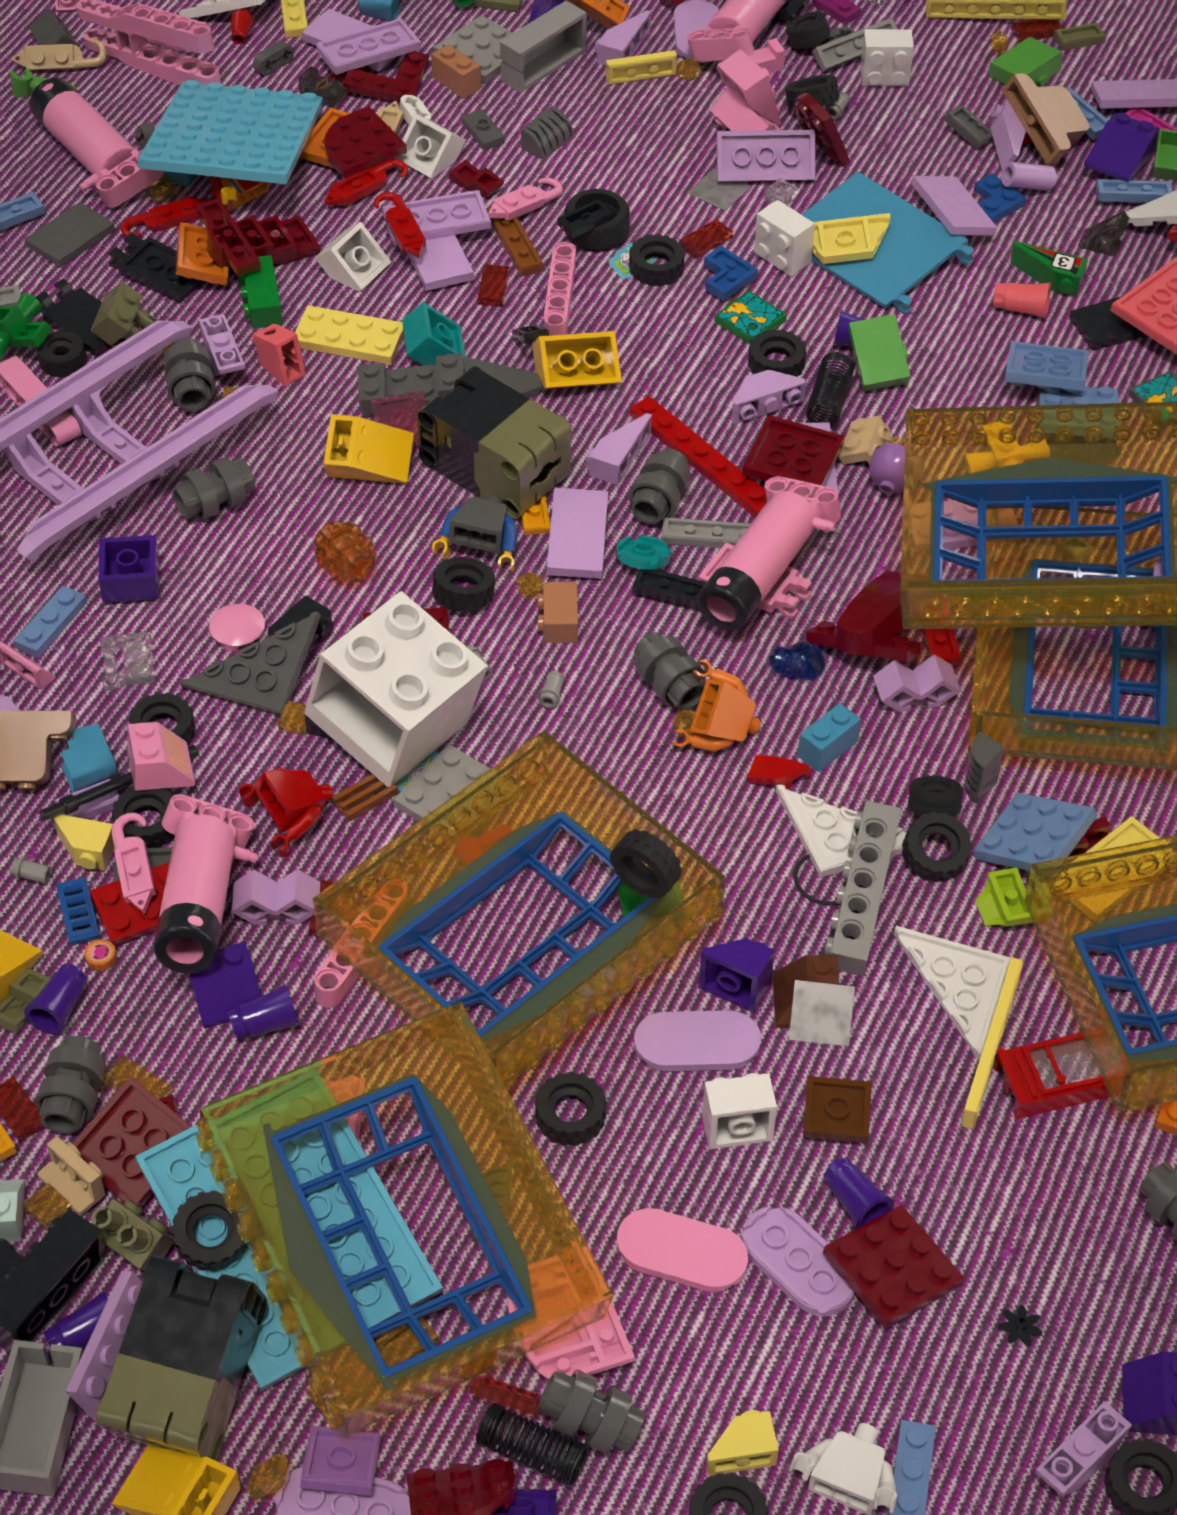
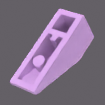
(623, 38)
(1006, 132)
(618, 450)

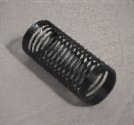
(823, 371)
(571, 1465)

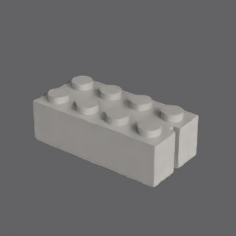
(543, 46)
(35, 1416)

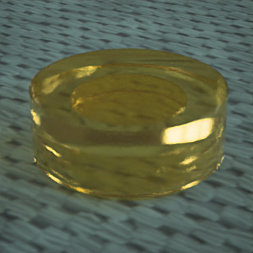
(688, 69)

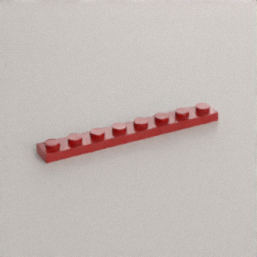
(702, 456)

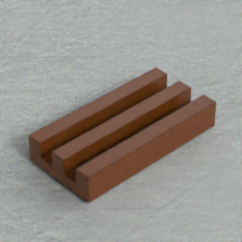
(361, 793)

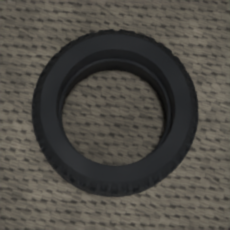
(608, 234)

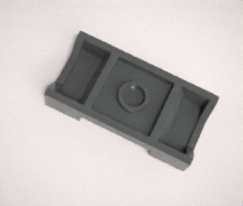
(433, 380)

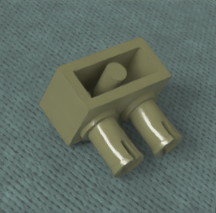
(117, 314)
(132, 1233)

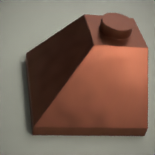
(807, 968)

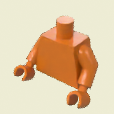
(722, 713)

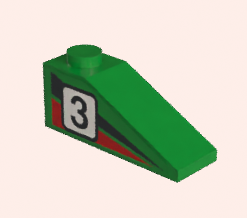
(1050, 266)

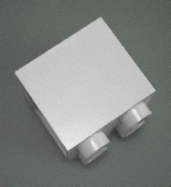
(394, 688)

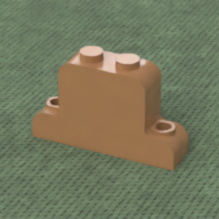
(1047, 115)
(27, 745)

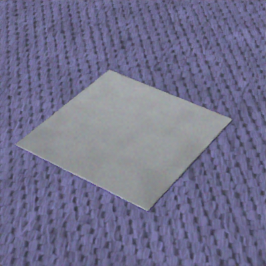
(718, 193)
(821, 1013)

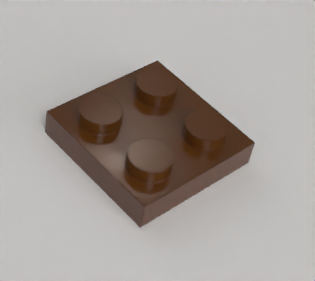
(837, 1109)

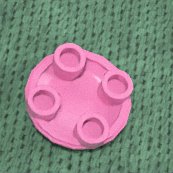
(237, 626)

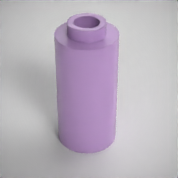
(1028, 176)

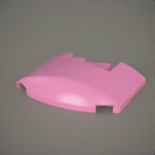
(587, 1349)

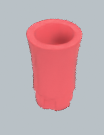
(1023, 298)

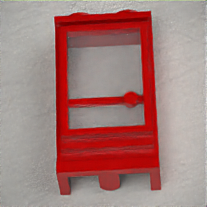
(1050, 1075)

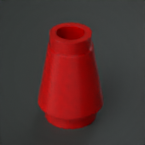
(240, 25)

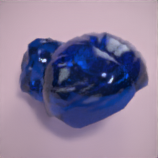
(798, 661)

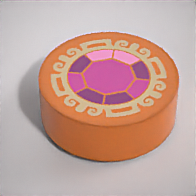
(100, 955)

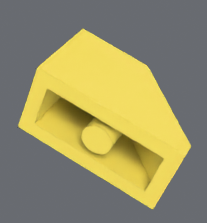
(86, 840)
(744, 1445)

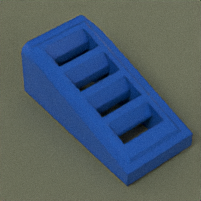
(74, 893)

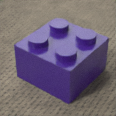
(128, 568)

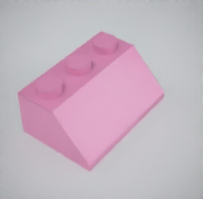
(737, 116)

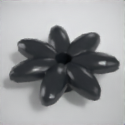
(1020, 1325)

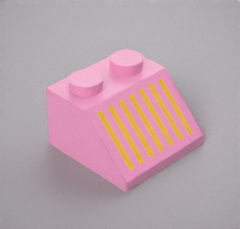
(158, 757)

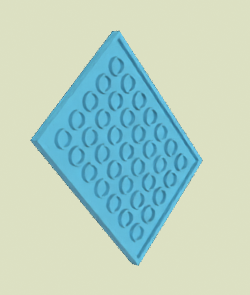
(232, 132)
(181, 1170)

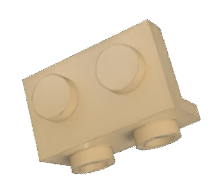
(863, 438)
(72, 1176)

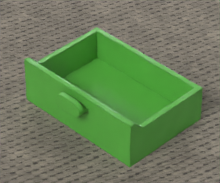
(1030, 58)
(1166, 155)
(879, 353)

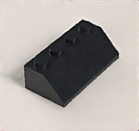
(48, 1277)

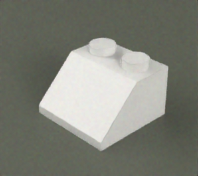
(430, 146)
(353, 258)

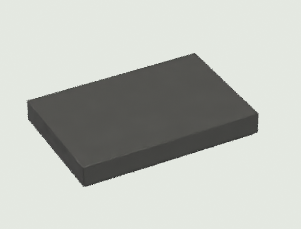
(69, 234)

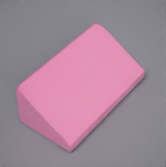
(25, 666)

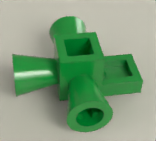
(15, 324)

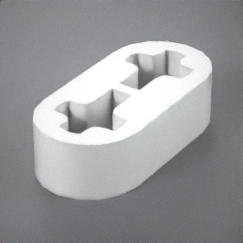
(411, 105)

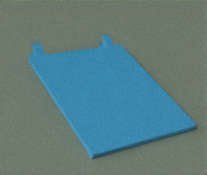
(909, 251)

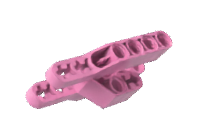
(143, 24)

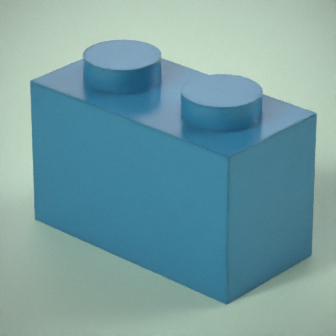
(829, 737)

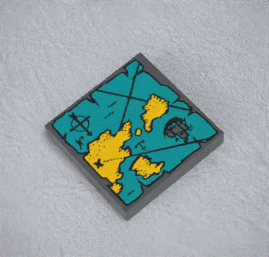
(1159, 389)

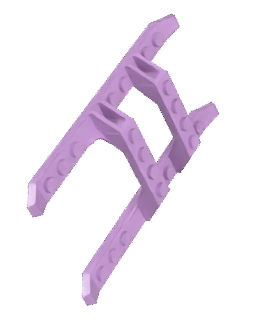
(81, 397)

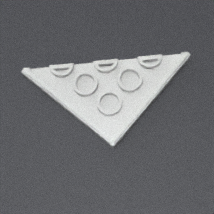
(210, 7)
(1159, 210)
(826, 830)
(961, 978)

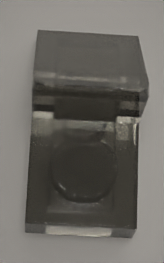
(1105, 235)

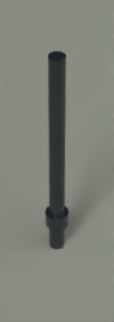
(71, 803)

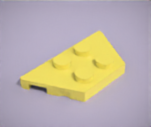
(849, 238)

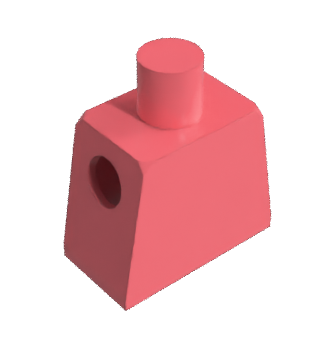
(279, 353)

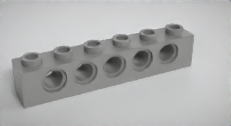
(882, 822)

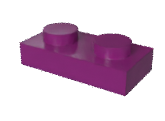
(840, 10)

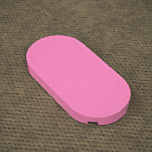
(682, 1250)

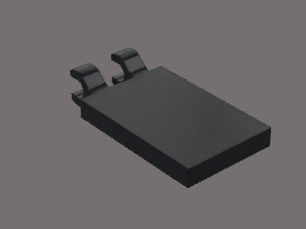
(153, 266)
(74, 314)
(1101, 326)

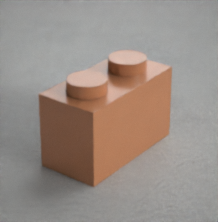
(456, 71)
(560, 612)

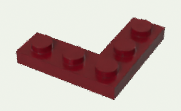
(386, 88)

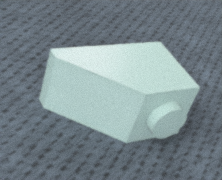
(12, 1209)

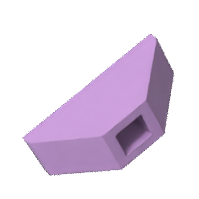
(221, 345)
(767, 393)
(1084, 1450)

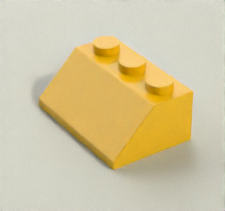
(577, 359)

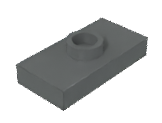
(969, 127)
(483, 129)

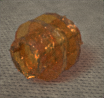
(344, 552)

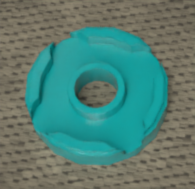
(644, 552)

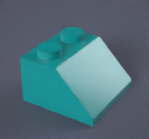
(431, 335)

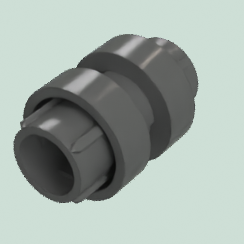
(189, 374)
(660, 486)
(202, 493)
(669, 669)
(70, 1085)
(1161, 1191)
(605, 1418)

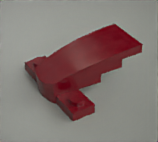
(243, 241)
(870, 623)

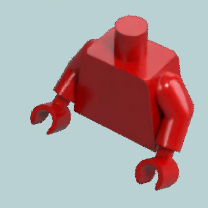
(291, 800)

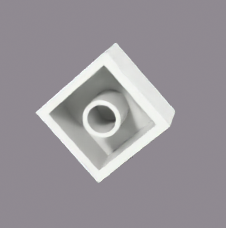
(886, 57)
(784, 237)
(739, 1110)

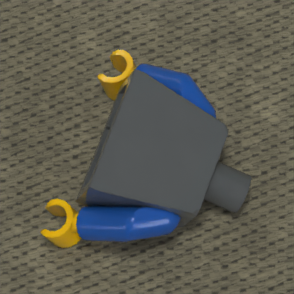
(480, 526)

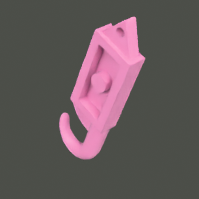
(524, 200)
(133, 864)

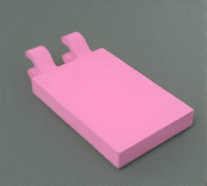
(777, 595)

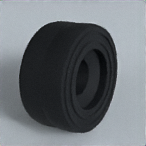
(808, 30)
(65, 364)
(935, 795)

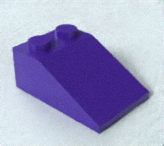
(1123, 147)

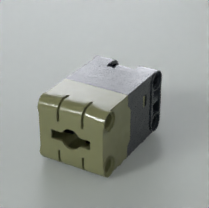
(495, 441)
(182, 1359)

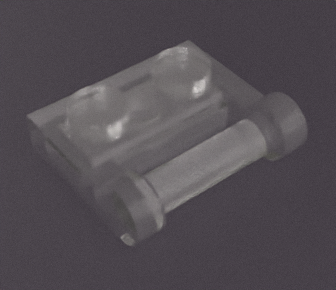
(137, 660)

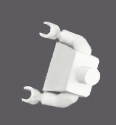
(850, 1470)

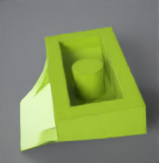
(1003, 899)

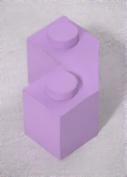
(927, 684)
(263, 899)

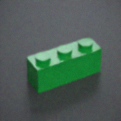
(261, 295)

